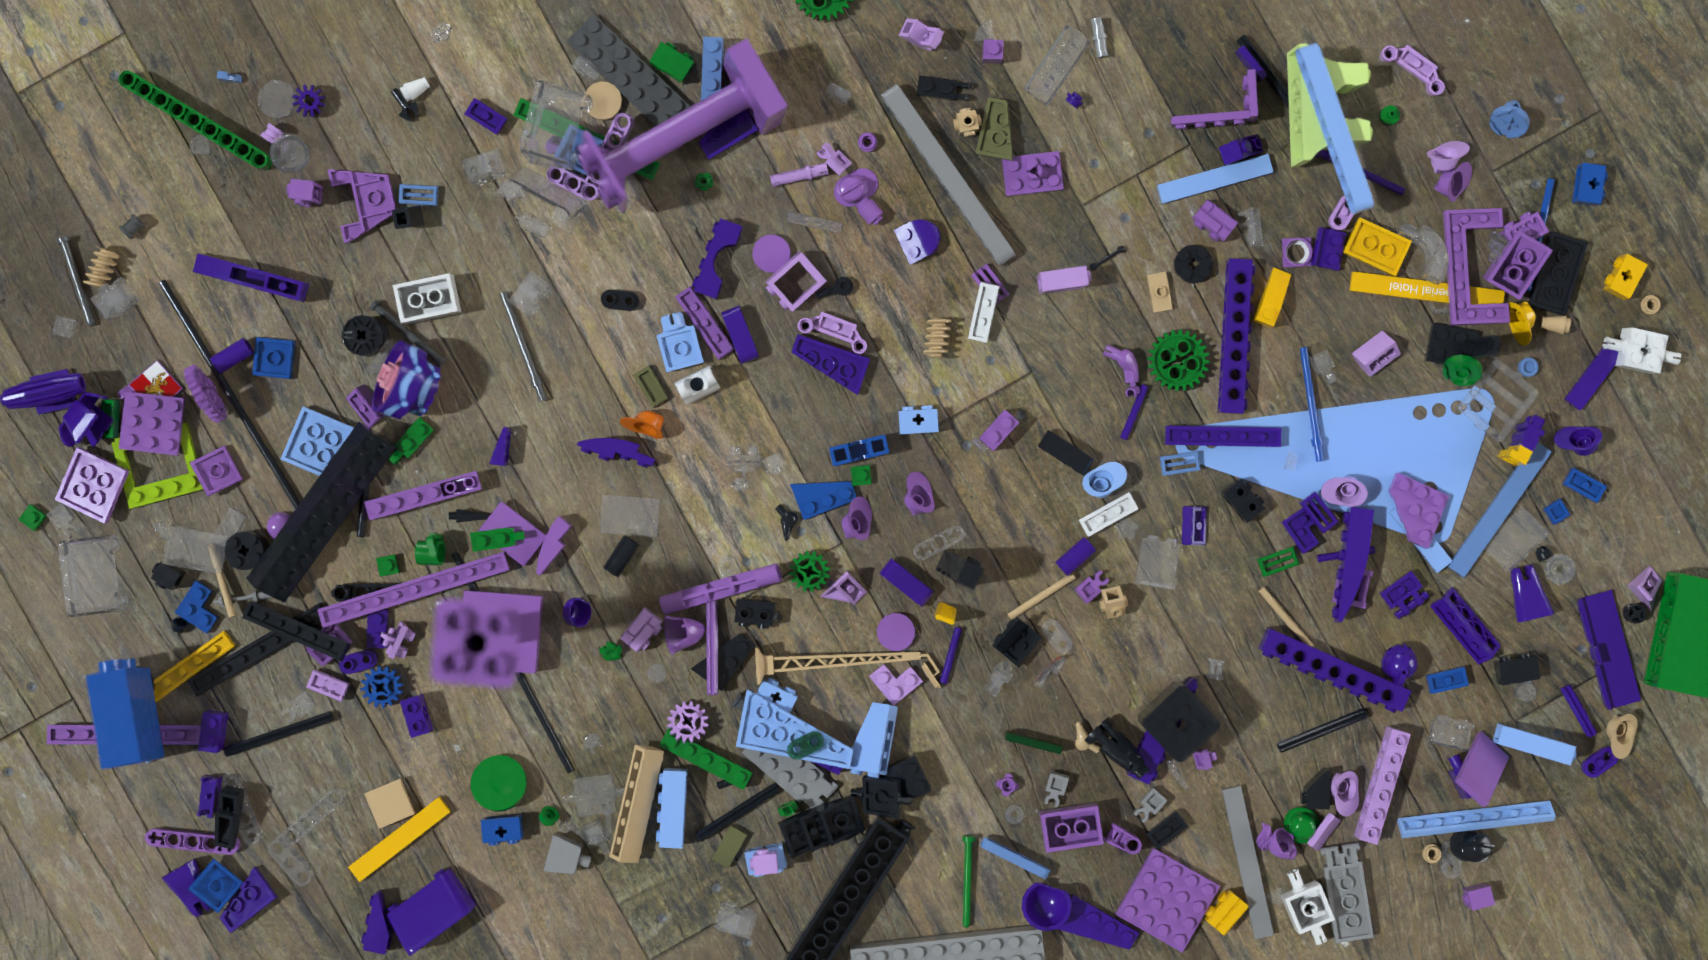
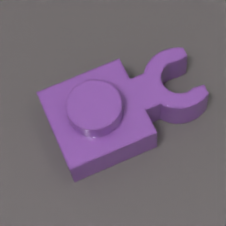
(1089, 588)

